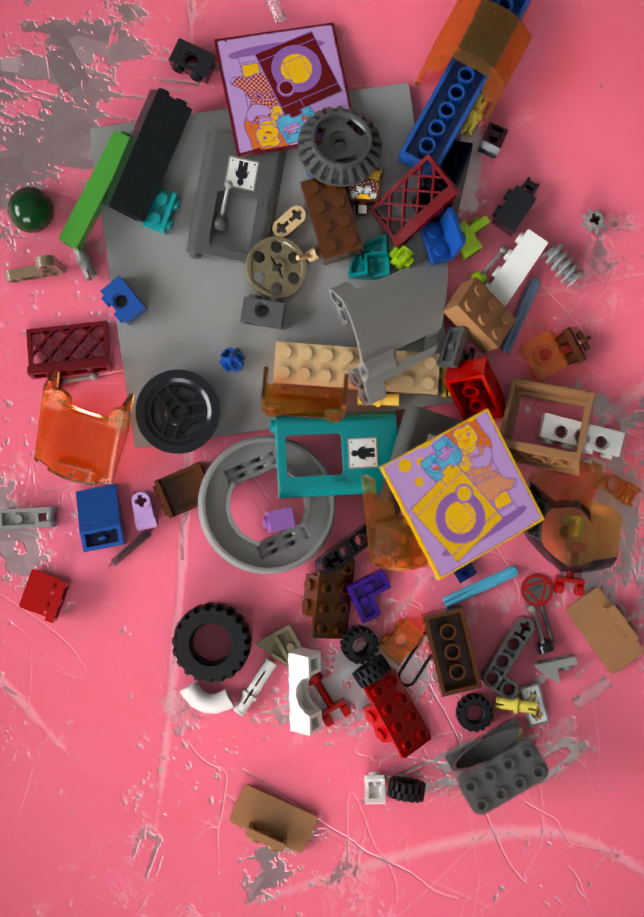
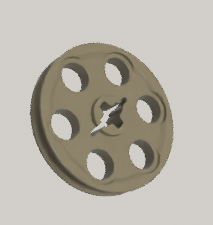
(280, 258)

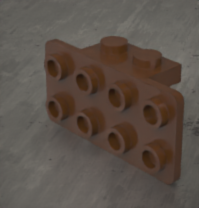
(328, 601)

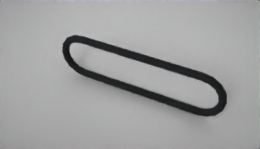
(421, 670)

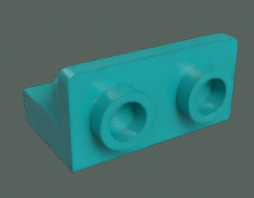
(162, 211)

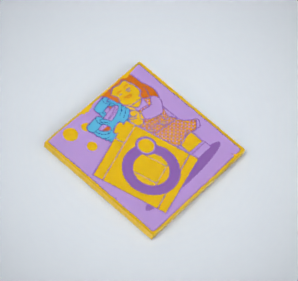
(462, 493)

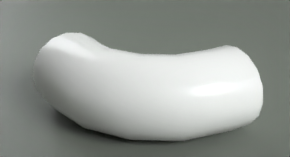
(206, 701)

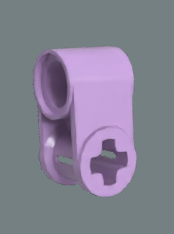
(145, 515)

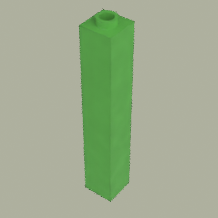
(90, 202)

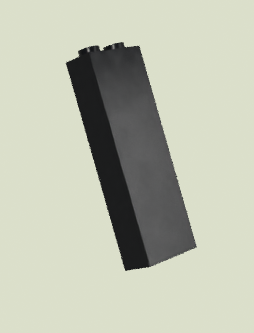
(147, 155)

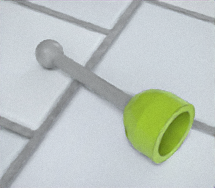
(482, 274)

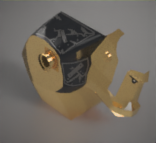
(576, 531)

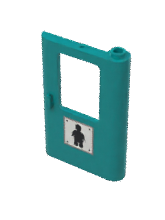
(365, 444)

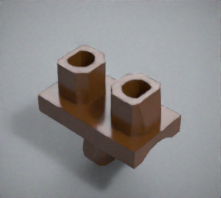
(576, 354)

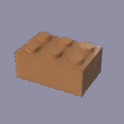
(480, 313)

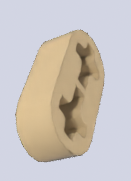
(285, 218)

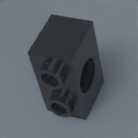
(184, 52)

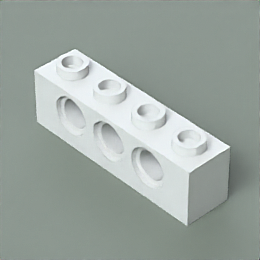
(612, 439)

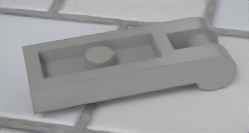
(27, 518)

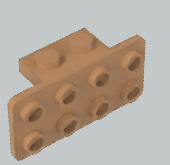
(605, 629)
(272, 820)

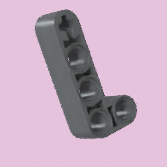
(511, 654)

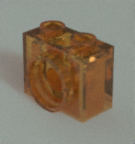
(540, 366)

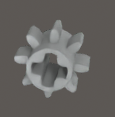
(595, 216)

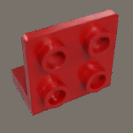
(44, 595)

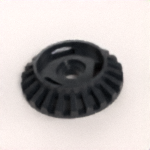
(163, 391)

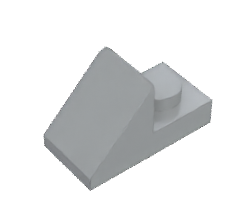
(550, 665)

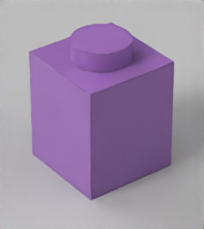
(279, 520)

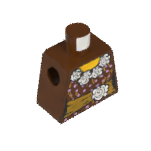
(366, 192)

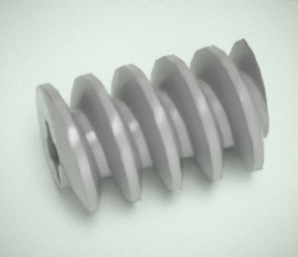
(563, 264)

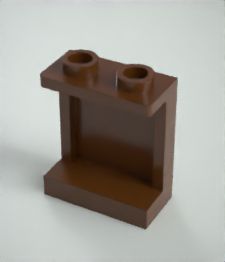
(180, 490)

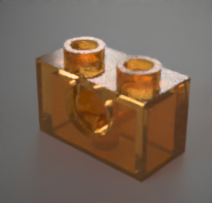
(396, 651)

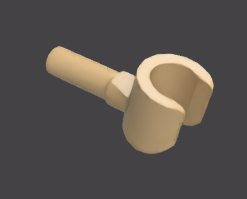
(310, 255)

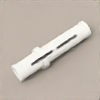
(241, 706)

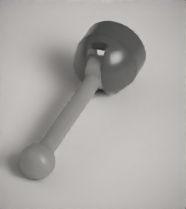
(220, 221)

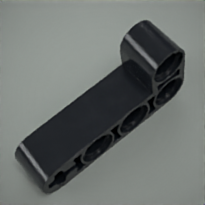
(351, 550)

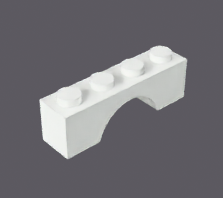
(304, 714)

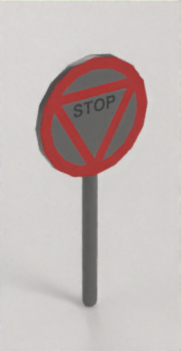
(538, 591)

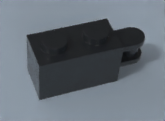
(515, 207)

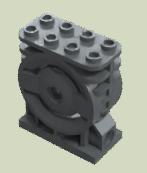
(497, 766)

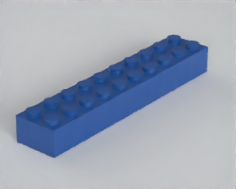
(449, 107)

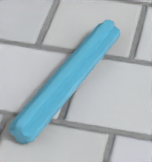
(480, 586)

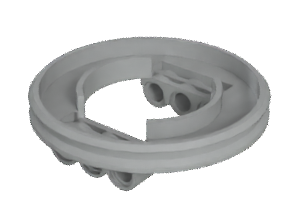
(278, 552)

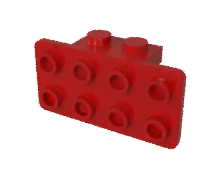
(395, 715)

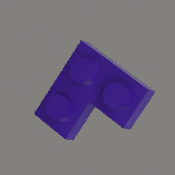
(363, 593)

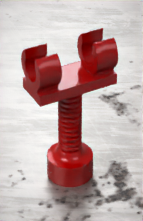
(578, 586)
(316, 680)

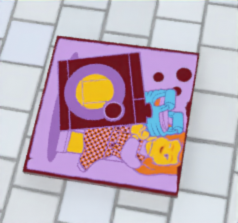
(279, 82)

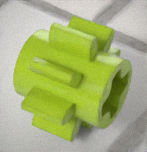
(401, 257)

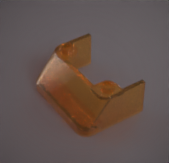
(303, 401)

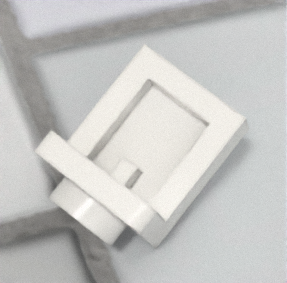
(374, 788)

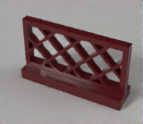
(421, 217)
(66, 366)

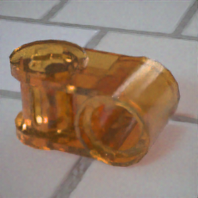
(622, 491)

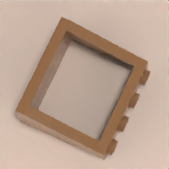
(543, 456)

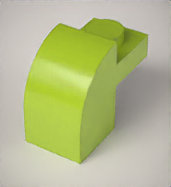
(472, 244)

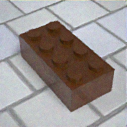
(332, 221)
(451, 650)

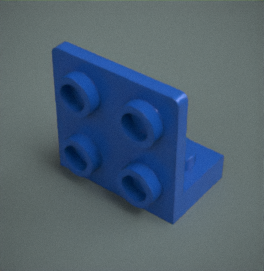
(443, 238)

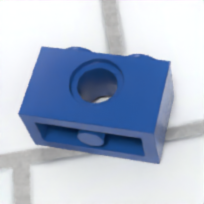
(117, 289)

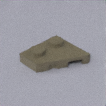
(280, 643)

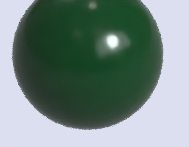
(30, 209)

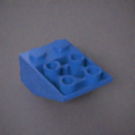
(100, 518)

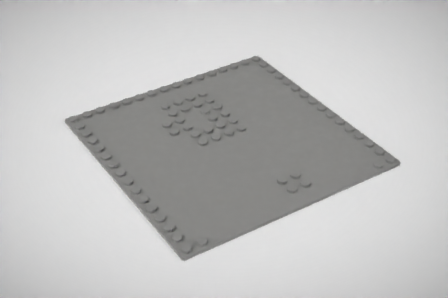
(199, 302)

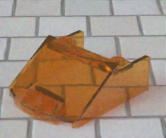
(483, 39)
(77, 441)
(389, 537)

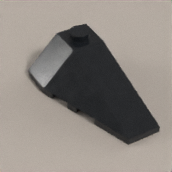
(456, 168)

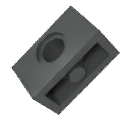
(250, 312)

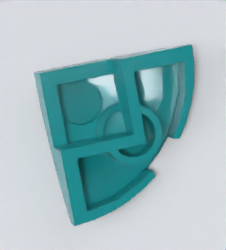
(373, 262)

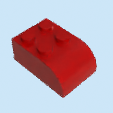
(475, 388)

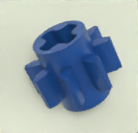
(232, 359)

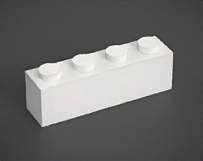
(516, 265)

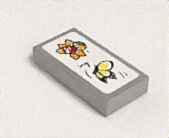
(533, 693)

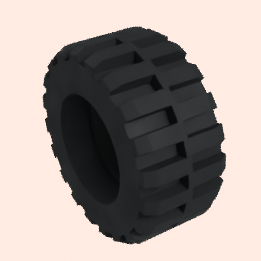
(192, 661)

